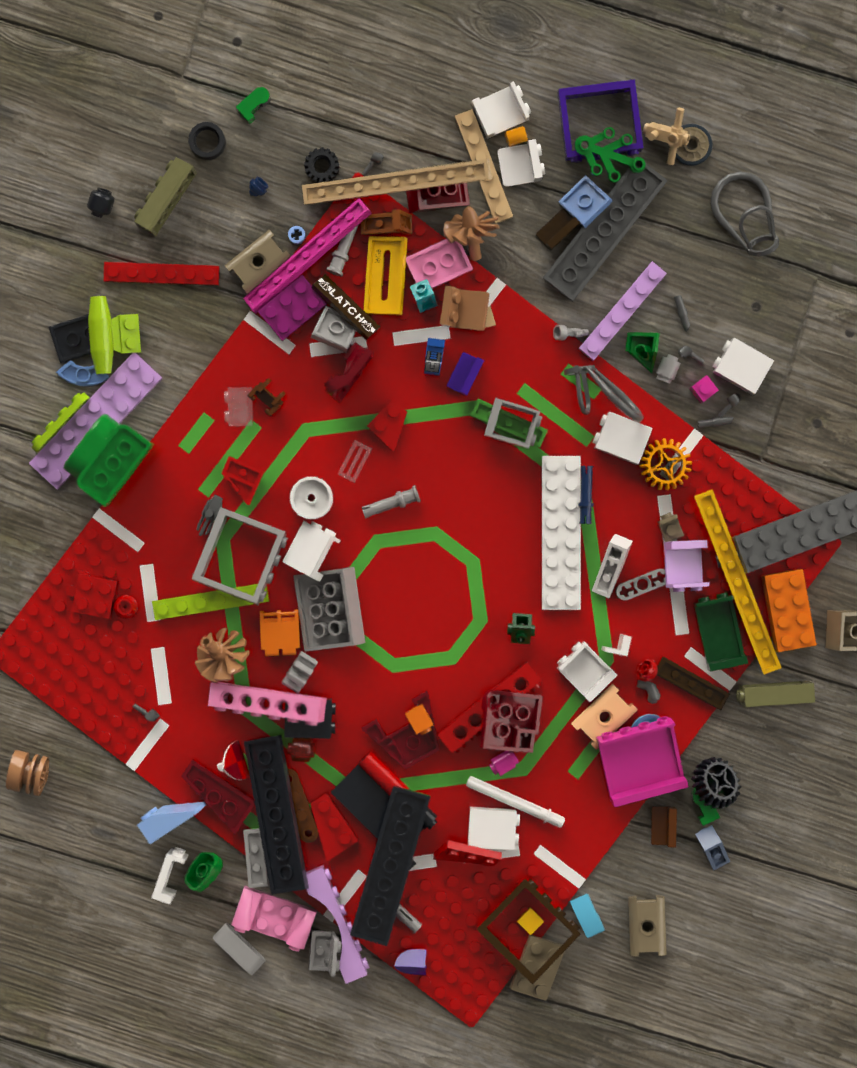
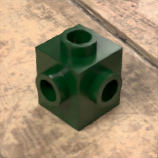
(521, 628)

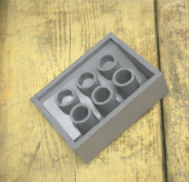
(329, 610)

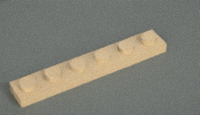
(478, 150)

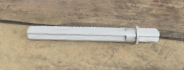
(515, 801)

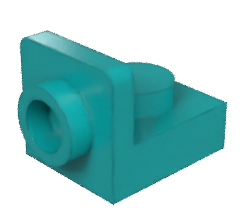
(423, 295)

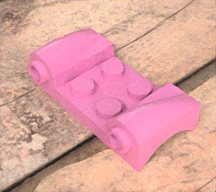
(274, 917)

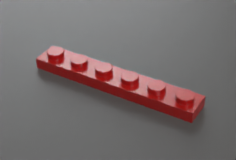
(161, 273)

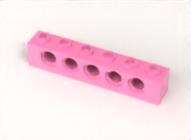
(219, 700)

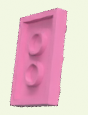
(439, 263)

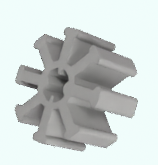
(299, 672)

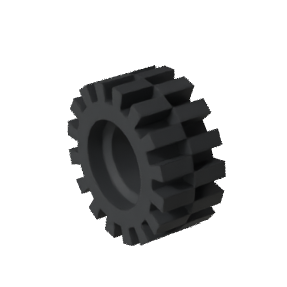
(321, 154)

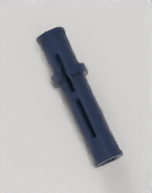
(586, 494)

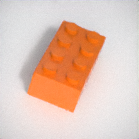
(788, 610)

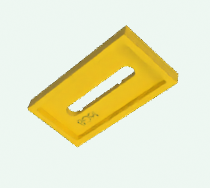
(374, 275)

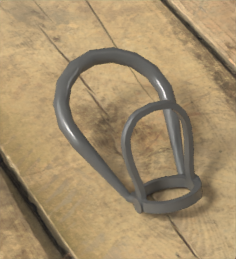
(768, 208)
(615, 394)

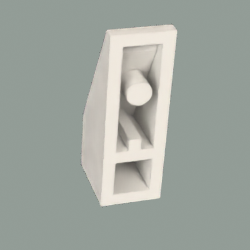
(612, 565)

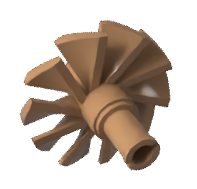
(469, 229)
(217, 658)

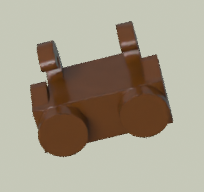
(263, 394)

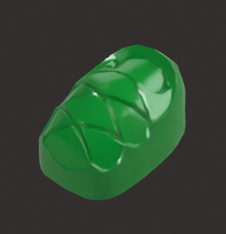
(203, 871)

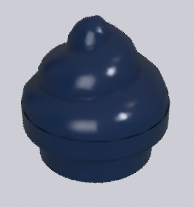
(257, 187)

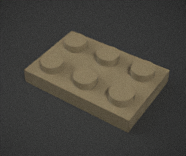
(534, 955)

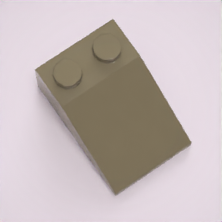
(841, 630)

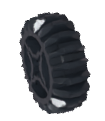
(722, 781)

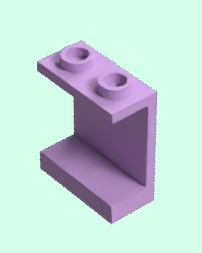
(684, 565)

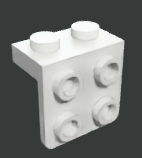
(521, 164)

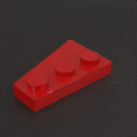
(467, 854)

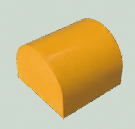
(516, 136)

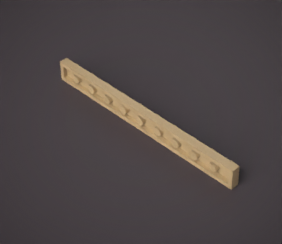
(396, 182)

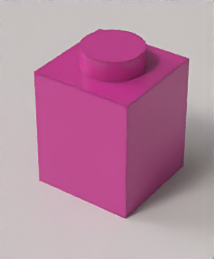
(703, 389)

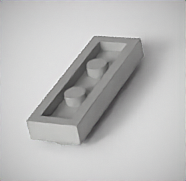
(255, 859)

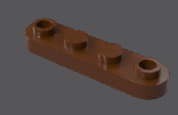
(302, 809)

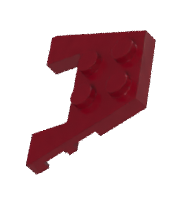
(404, 743)

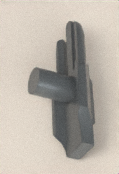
(210, 513)

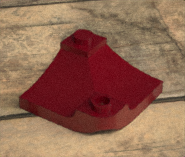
(356, 360)
(510, 721)

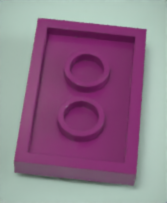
(292, 308)

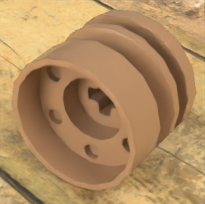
(31, 773)

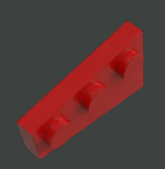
(332, 827)

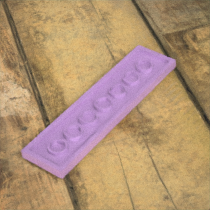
(115, 398)

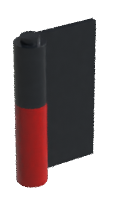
(368, 791)

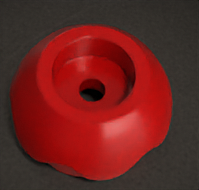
(131, 608)
(647, 671)

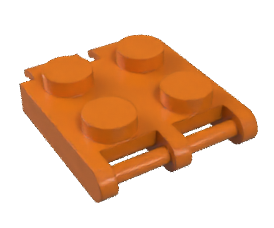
(280, 633)

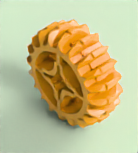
(661, 455)

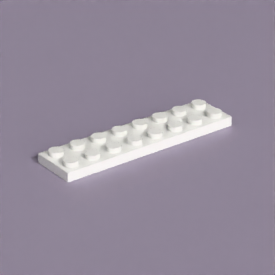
(561, 533)

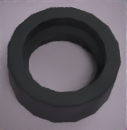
(221, 141)

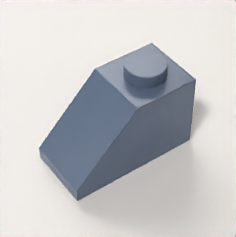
(712, 847)

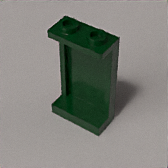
(719, 632)

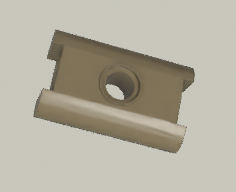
(243, 262)
(647, 940)

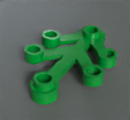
(606, 153)

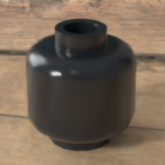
(100, 202)

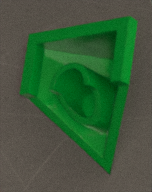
(643, 347)

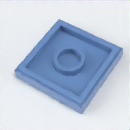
(585, 201)

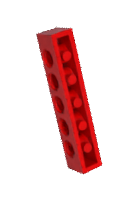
(448, 735)

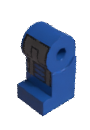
(434, 356)

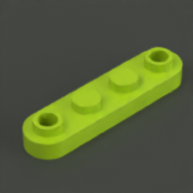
(54, 427)

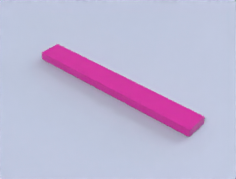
(307, 255)

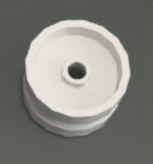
(301, 492)

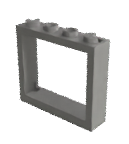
(267, 575)

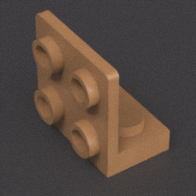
(464, 309)

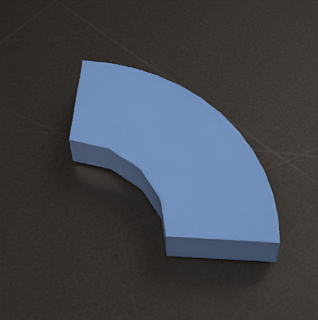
(81, 375)

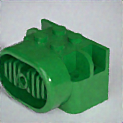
(107, 458)

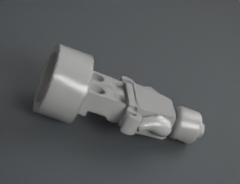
(561, 332)

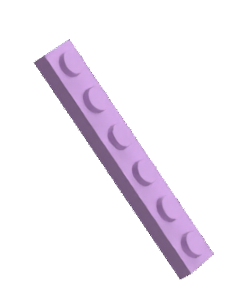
(622, 311)

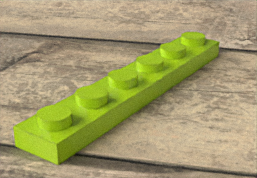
(201, 603)

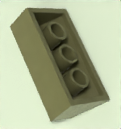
(165, 196)

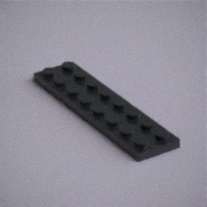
(276, 814)
(390, 865)

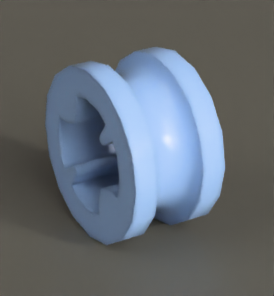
(292, 231)

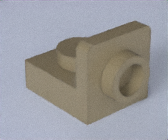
(670, 527)

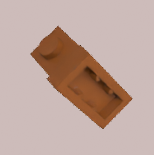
(386, 223)

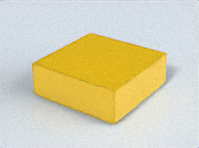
(530, 920)

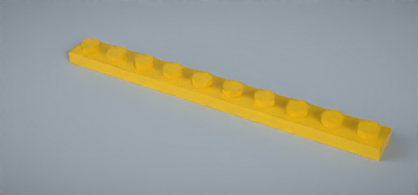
(737, 581)

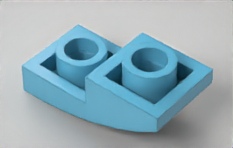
(587, 915)

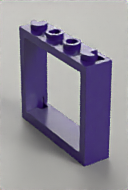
(595, 90)

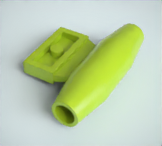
(110, 335)

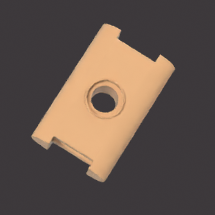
(608, 702)

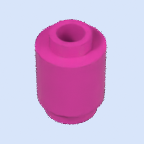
(503, 763)

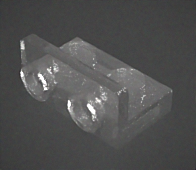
(239, 407)

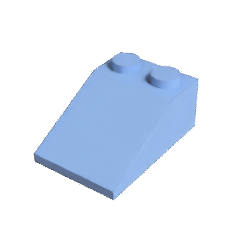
(163, 820)

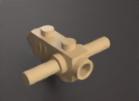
(674, 135)

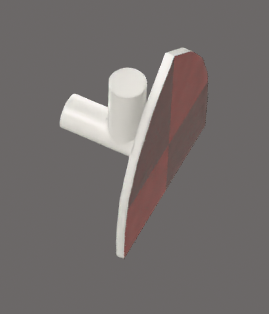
(234, 762)

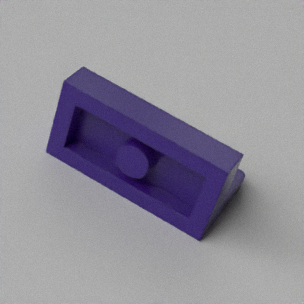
(465, 373)

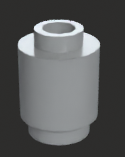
(668, 369)

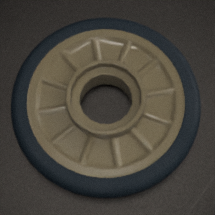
(703, 149)

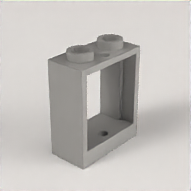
(536, 420)

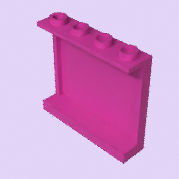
(641, 761)

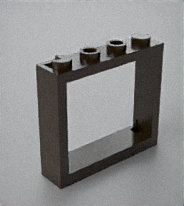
(558, 913)

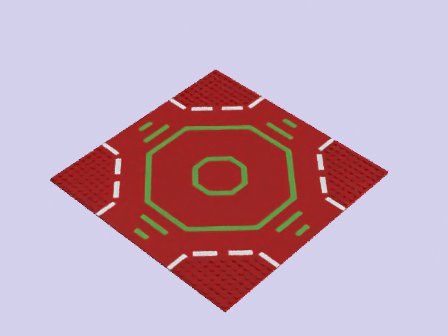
(430, 590)

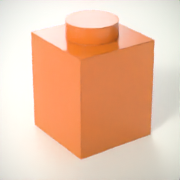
(419, 719)

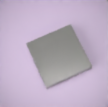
(333, 330)

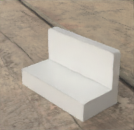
(622, 648)

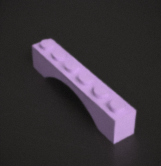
(351, 962)

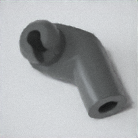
(652, 691)

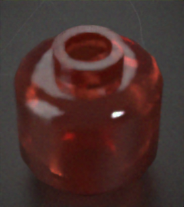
(301, 749)

